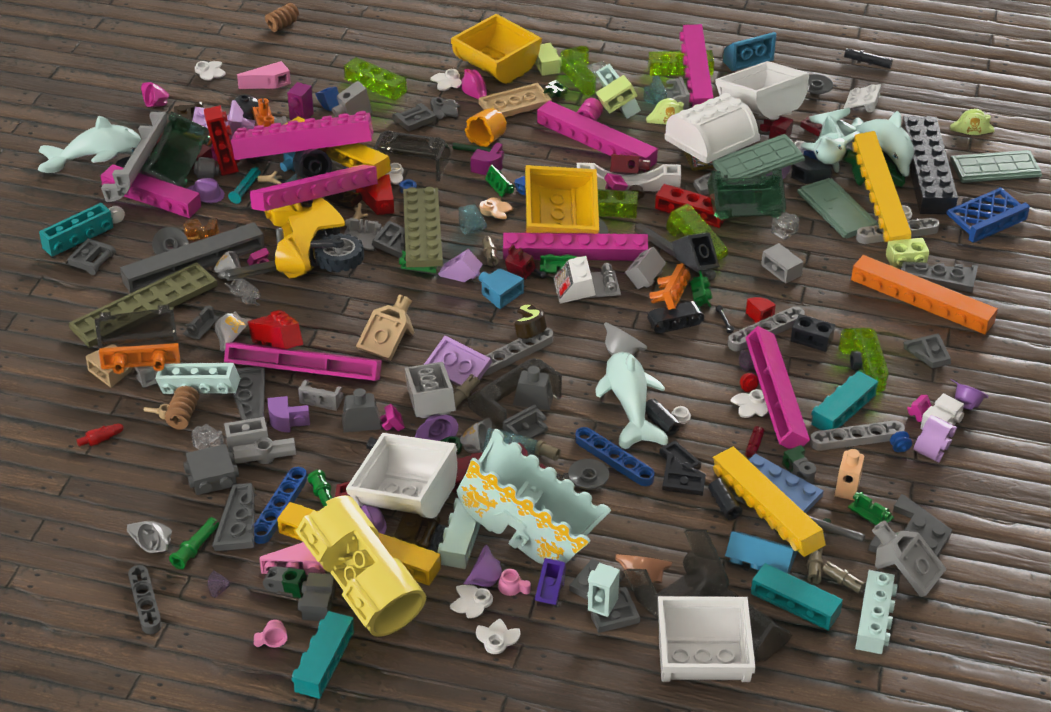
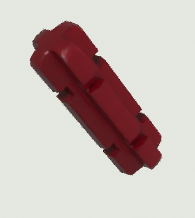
(754, 442)

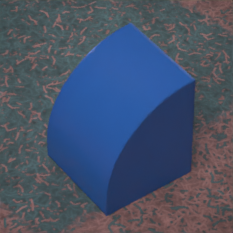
(328, 98)

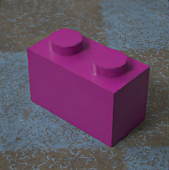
(300, 101)

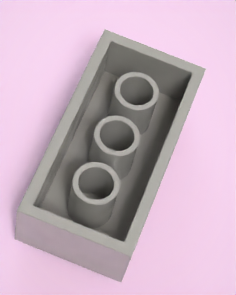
(430, 389)

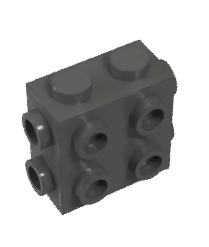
(211, 469)

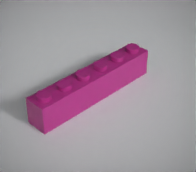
(696, 64)
(158, 193)

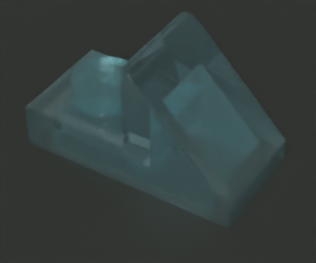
(655, 92)

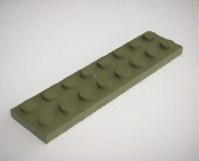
(422, 227)
(169, 290)

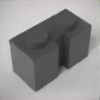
(317, 596)

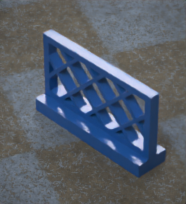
(995, 222)

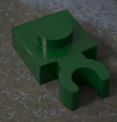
(556, 89)

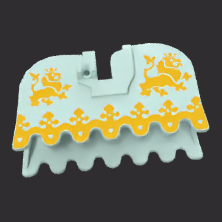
(504, 491)

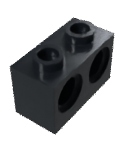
(812, 332)

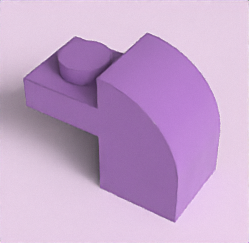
(284, 417)

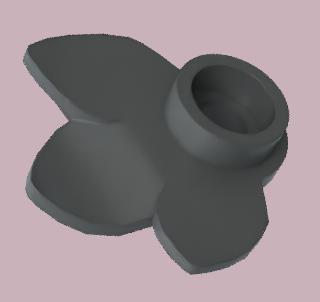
(444, 107)

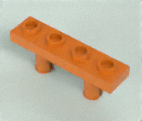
(262, 113)
(674, 287)
(138, 356)

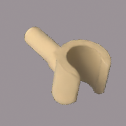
(161, 410)

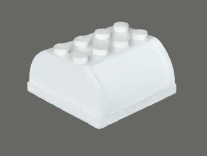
(767, 88)
(713, 128)
(406, 475)
(705, 638)

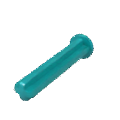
(236, 195)

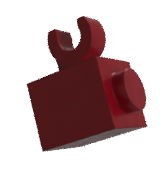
(777, 127)
(519, 262)

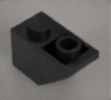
(811, 171)

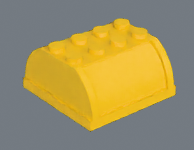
(498, 48)
(561, 200)

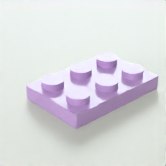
(459, 360)

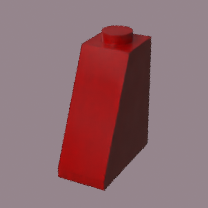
(379, 196)

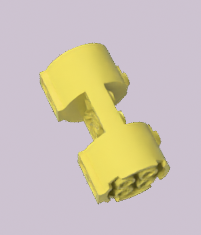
(372, 581)

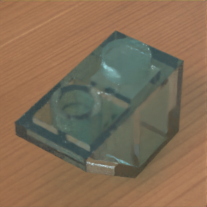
(471, 219)

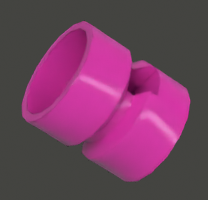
(591, 108)

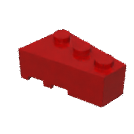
(276, 329)

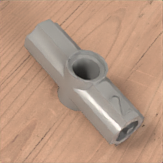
(264, 450)

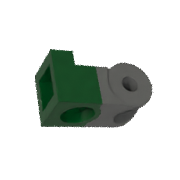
(797, 464)
(285, 580)

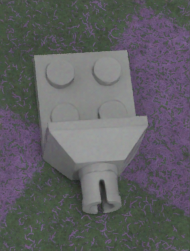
(910, 555)

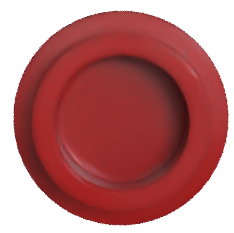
(749, 382)

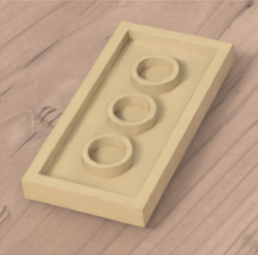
(516, 100)

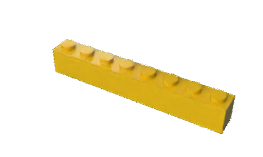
(357, 154)
(881, 187)
(769, 502)
(420, 562)

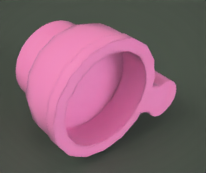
(511, 583)
(273, 635)

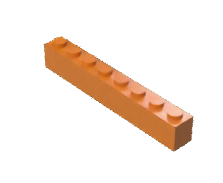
(924, 294)

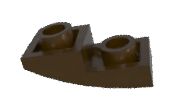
(345, 199)

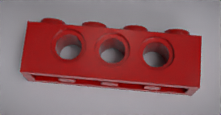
(672, 197)

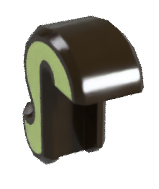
(531, 324)

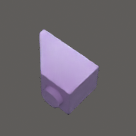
(462, 267)

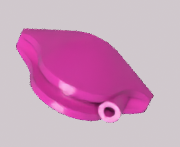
(473, 84)
(154, 95)

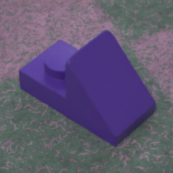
(550, 581)

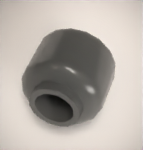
(206, 168)

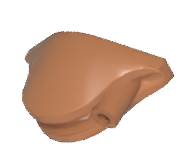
(653, 566)

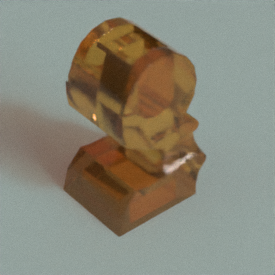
(195, 231)

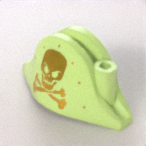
(664, 110)
(973, 123)

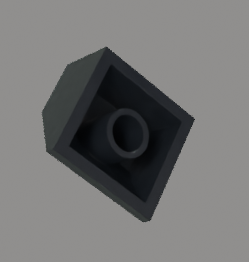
(696, 251)

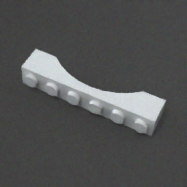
(650, 181)

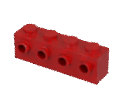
(221, 140)

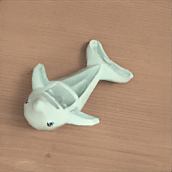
(891, 137)
(103, 140)
(831, 142)
(630, 385)

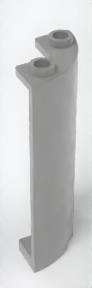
(125, 177)

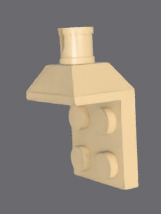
(386, 329)

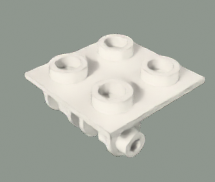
(864, 96)

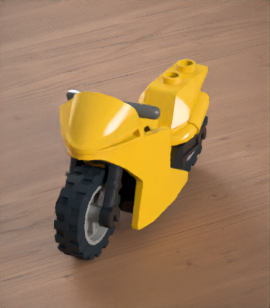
(313, 239)

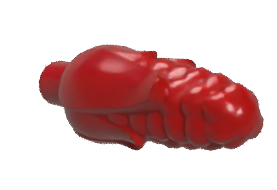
(99, 435)

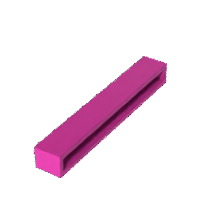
(593, 133)
(313, 187)
(593, 246)
(303, 361)
(777, 389)

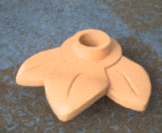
(495, 208)

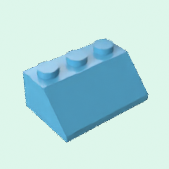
(750, 52)
(759, 551)

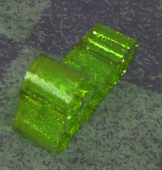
(574, 66)
(689, 222)
(868, 344)

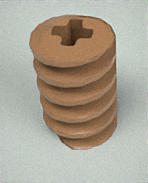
(282, 17)
(181, 407)

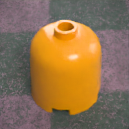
(485, 127)

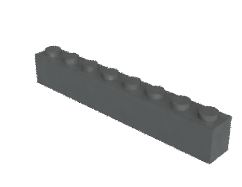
(204, 252)

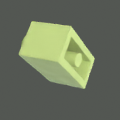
(548, 60)
(616, 94)

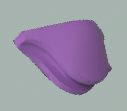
(485, 571)

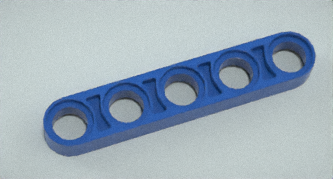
(617, 463)
(279, 496)

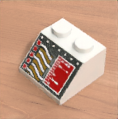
(574, 280)

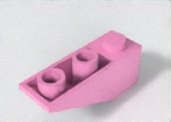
(265, 77)
(294, 557)

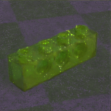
(671, 63)
(375, 78)
(617, 203)

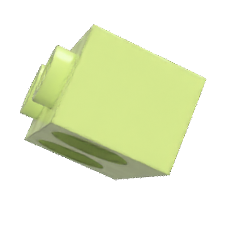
(906, 251)

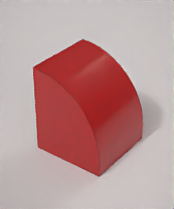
(760, 308)

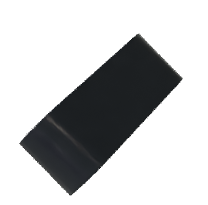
(683, 316)

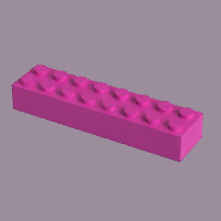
(302, 135)

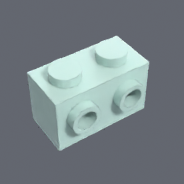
(603, 589)

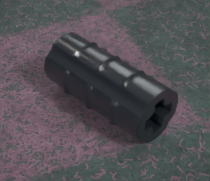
(662, 417)
(725, 499)

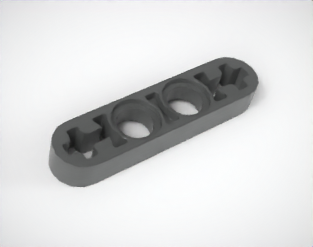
(143, 599)

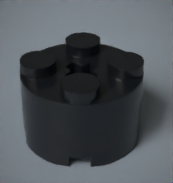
(311, 163)

